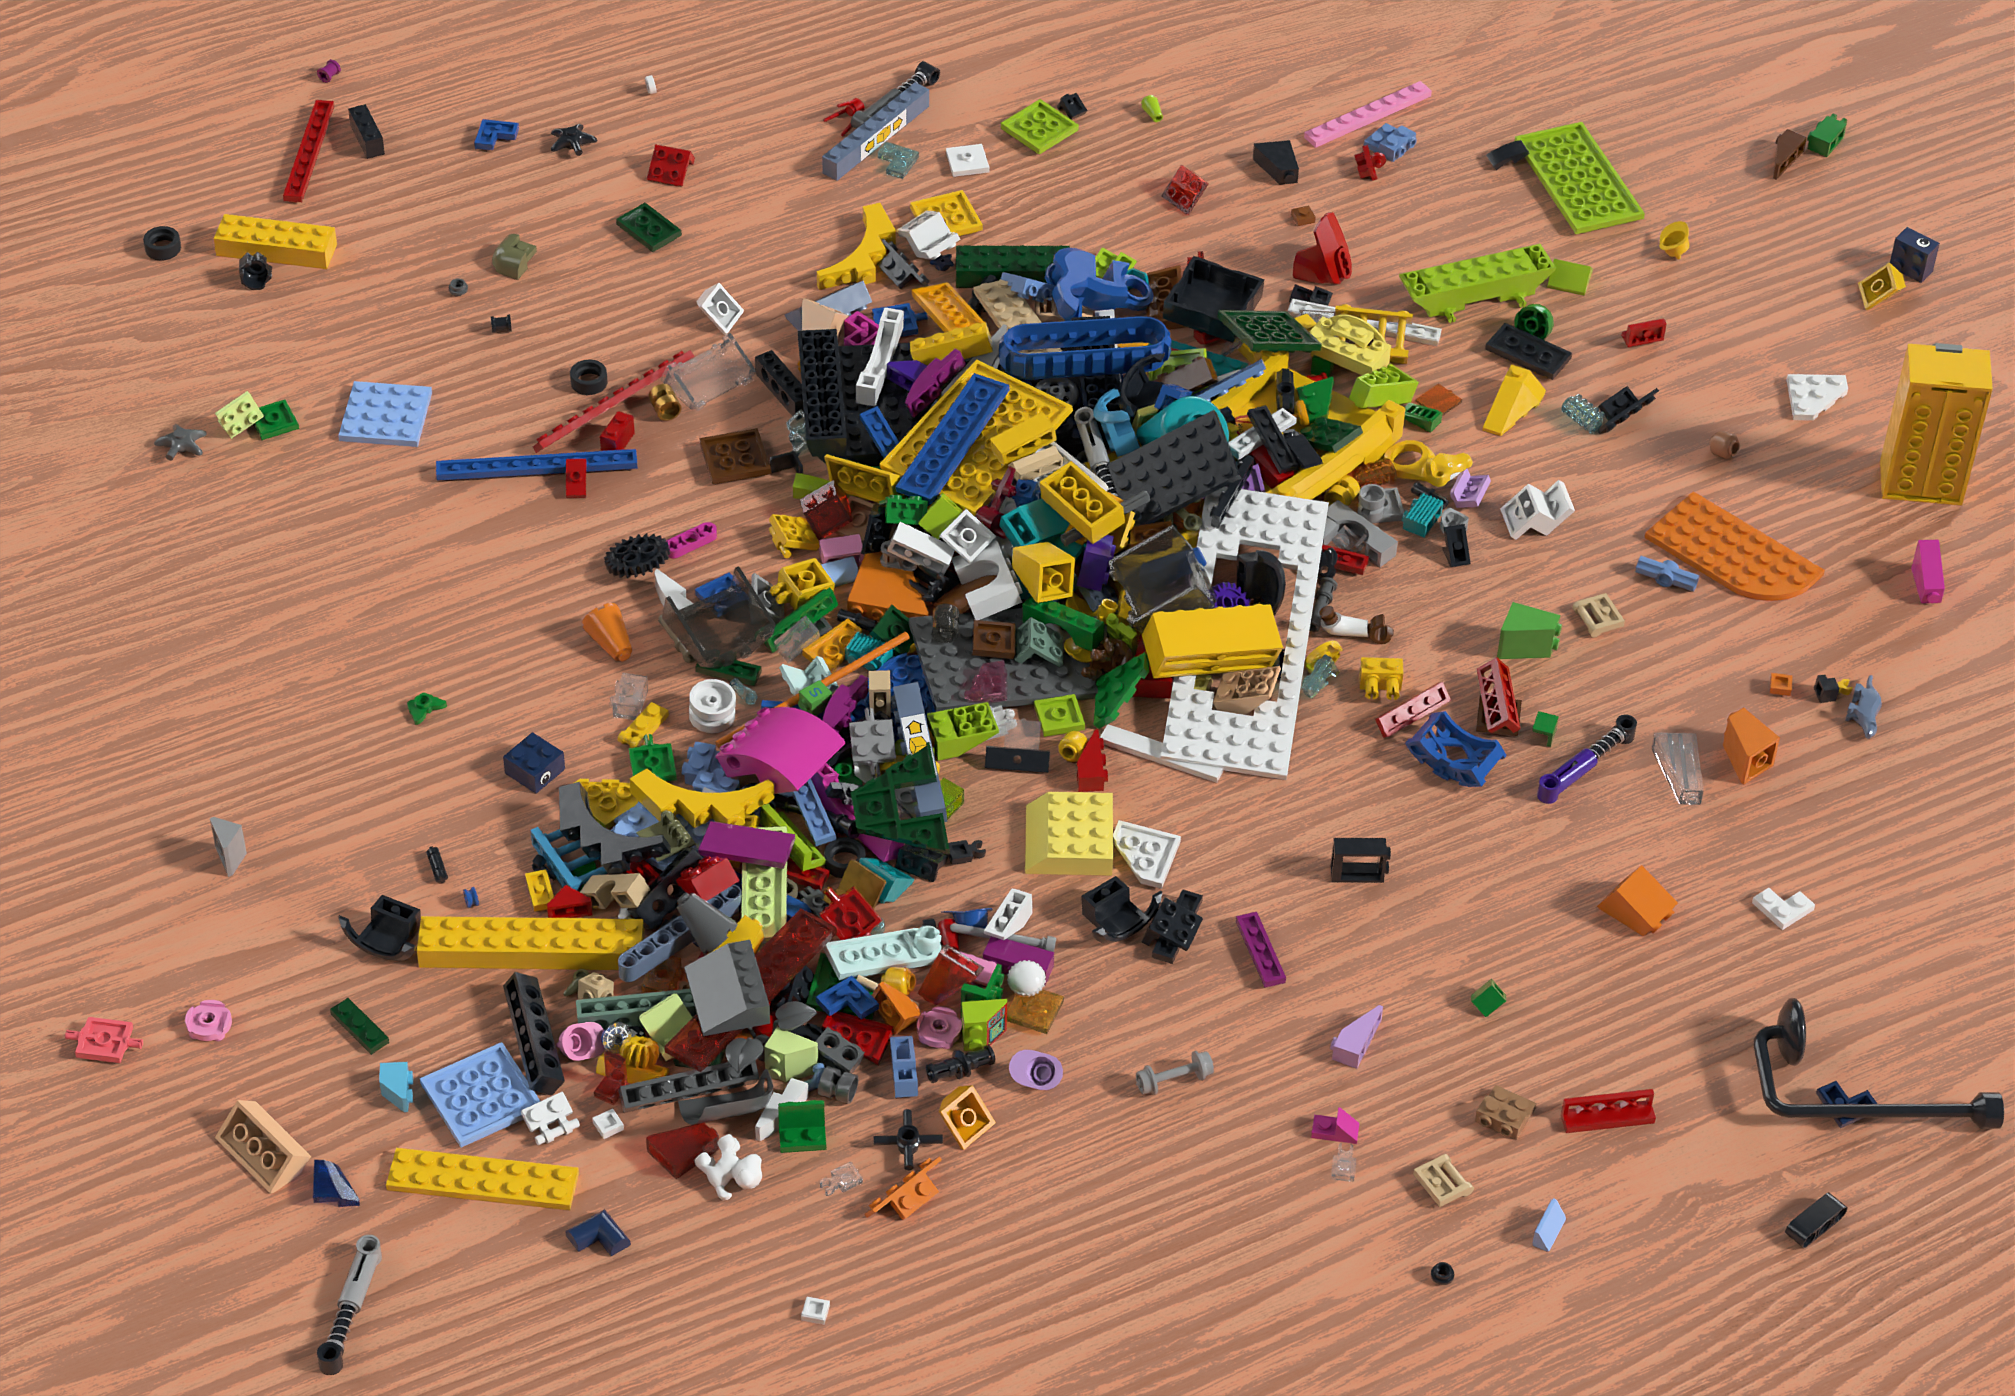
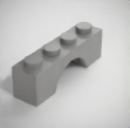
(1379, 545)

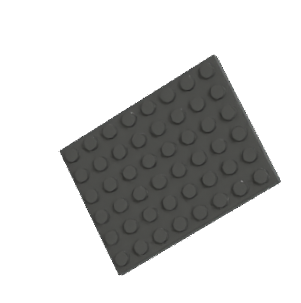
(952, 666)

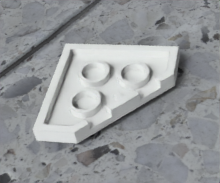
(1814, 393)
(1146, 851)

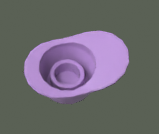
(1036, 1069)

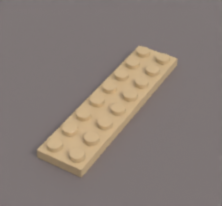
(1007, 308)

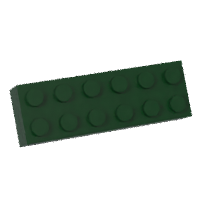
(980, 261)

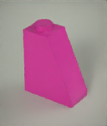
(1928, 571)

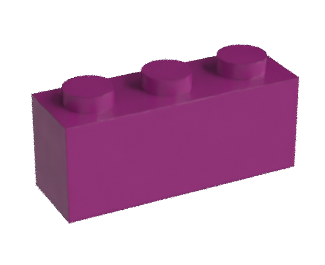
(1010, 952)

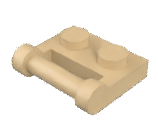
(1603, 610)
(1438, 1184)

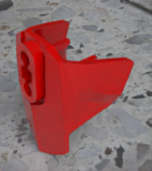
(1328, 259)

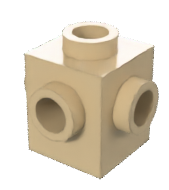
(594, 987)

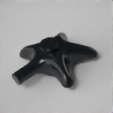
(571, 138)

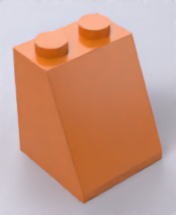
(1749, 745)
(1639, 902)

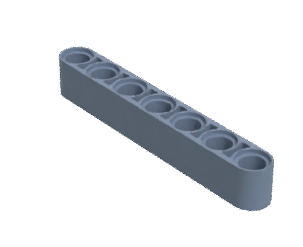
(670, 939)

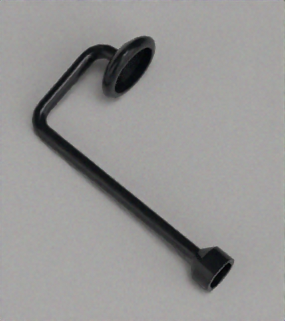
(1984, 1110)

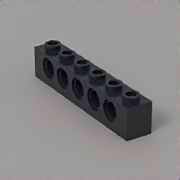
(533, 1033)

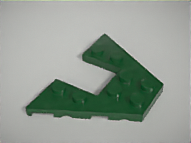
(877, 806)

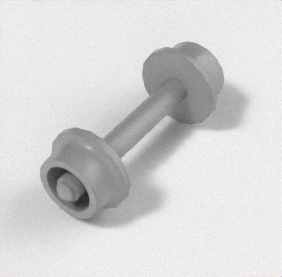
(1201, 1065)

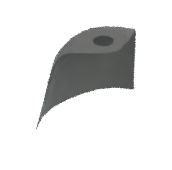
(727, 1105)

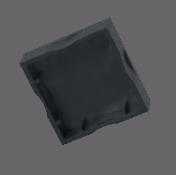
(1205, 291)

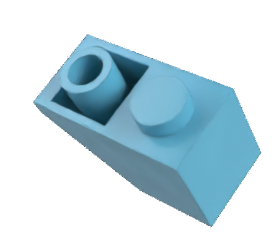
(395, 1083)

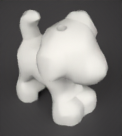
(745, 1171)

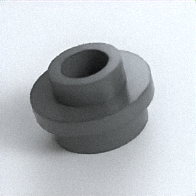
(458, 287)

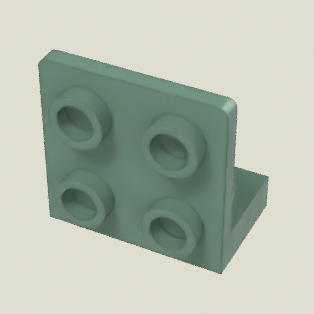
(1039, 639)

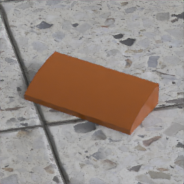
(1161, 284)
(957, 596)

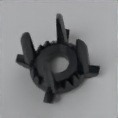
(939, 580)

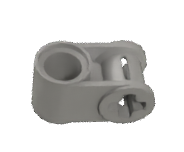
(894, 561)

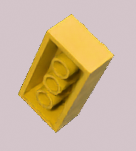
(1082, 502)

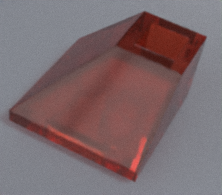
(1185, 189)

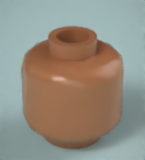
(1724, 444)

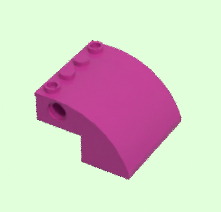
(780, 747)

